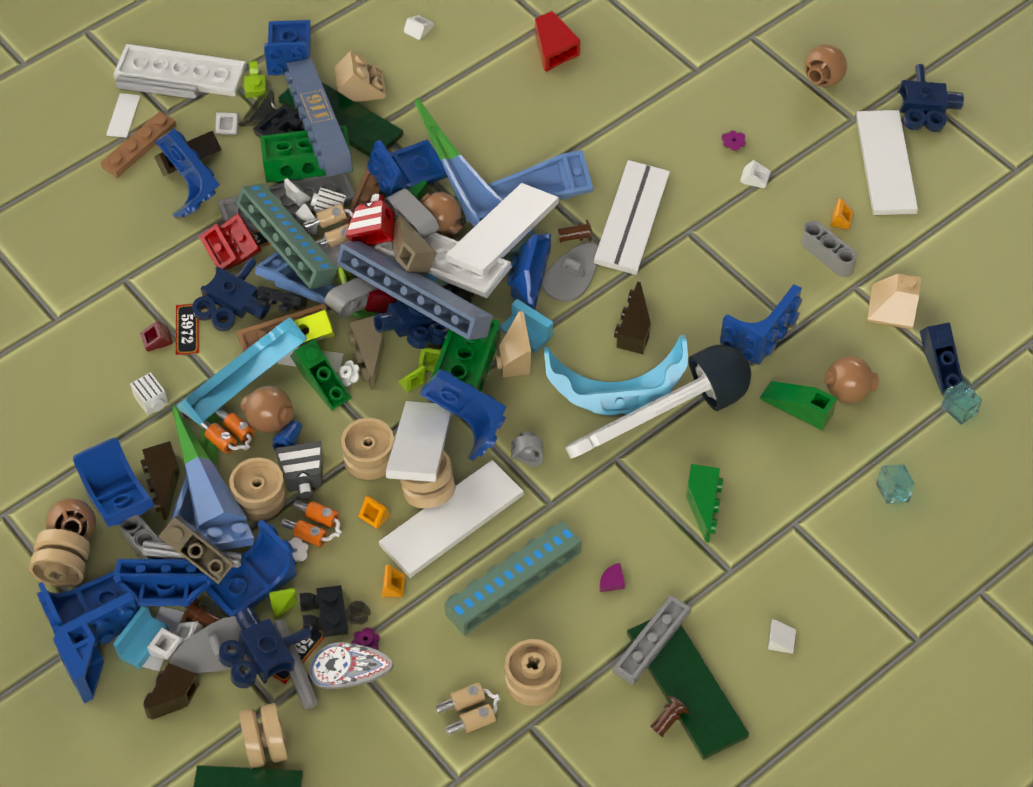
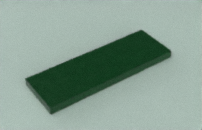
(362, 124)
(683, 674)

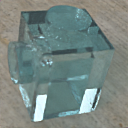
(961, 402)
(895, 484)

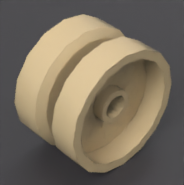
(367, 448)
(258, 488)
(431, 494)
(59, 557)
(533, 672)
(263, 735)

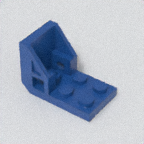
(80, 637)

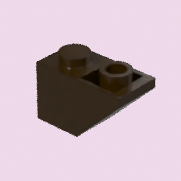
(172, 691)

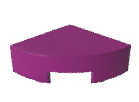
(612, 579)

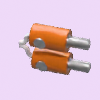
(223, 439)
(310, 532)

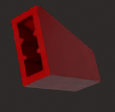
(555, 41)

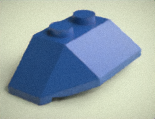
(530, 269)
(161, 581)

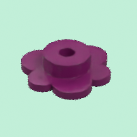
(733, 140)
(368, 635)

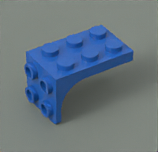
(286, 43)
(187, 161)
(405, 166)
(760, 338)
(476, 408)
(111, 482)
(262, 571)
(69, 605)

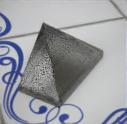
(260, 110)

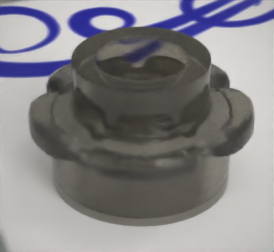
(355, 607)

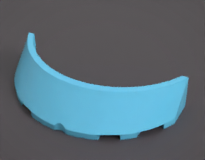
(242, 371)
(620, 396)

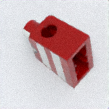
(372, 222)

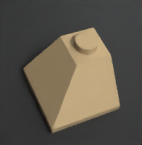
(894, 301)
(515, 350)

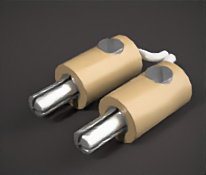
(326, 218)
(475, 718)

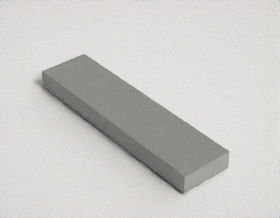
(651, 640)

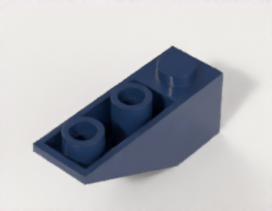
(941, 355)

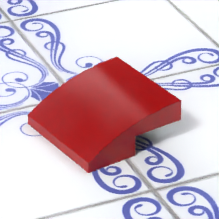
(230, 243)

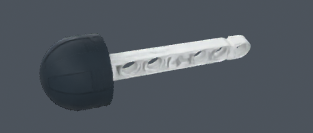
(718, 374)

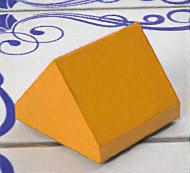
(841, 215)
(373, 512)
(393, 582)

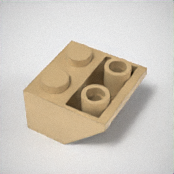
(359, 79)

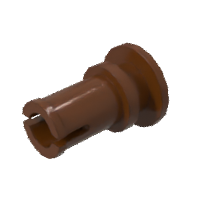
(576, 232)
(200, 614)
(669, 716)

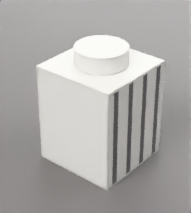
(326, 199)
(149, 394)

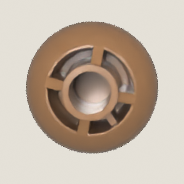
(825, 65)
(446, 212)
(850, 379)
(267, 409)
(72, 516)

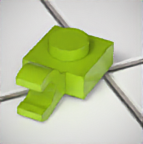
(255, 83)

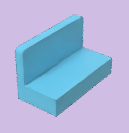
(538, 326)
(135, 638)

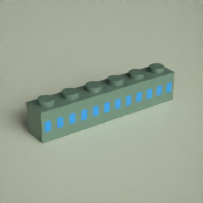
(286, 236)
(512, 577)

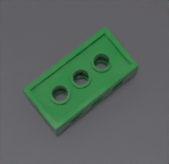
(296, 154)
(469, 358)

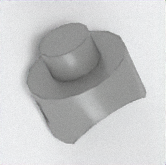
(527, 449)

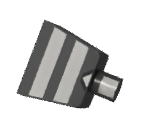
(302, 467)

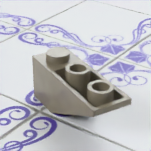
(410, 248)
(368, 346)
(196, 548)

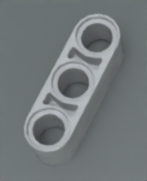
(413, 211)
(828, 248)
(349, 296)
(137, 536)

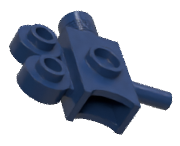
(927, 102)
(232, 296)
(410, 323)
(263, 647)

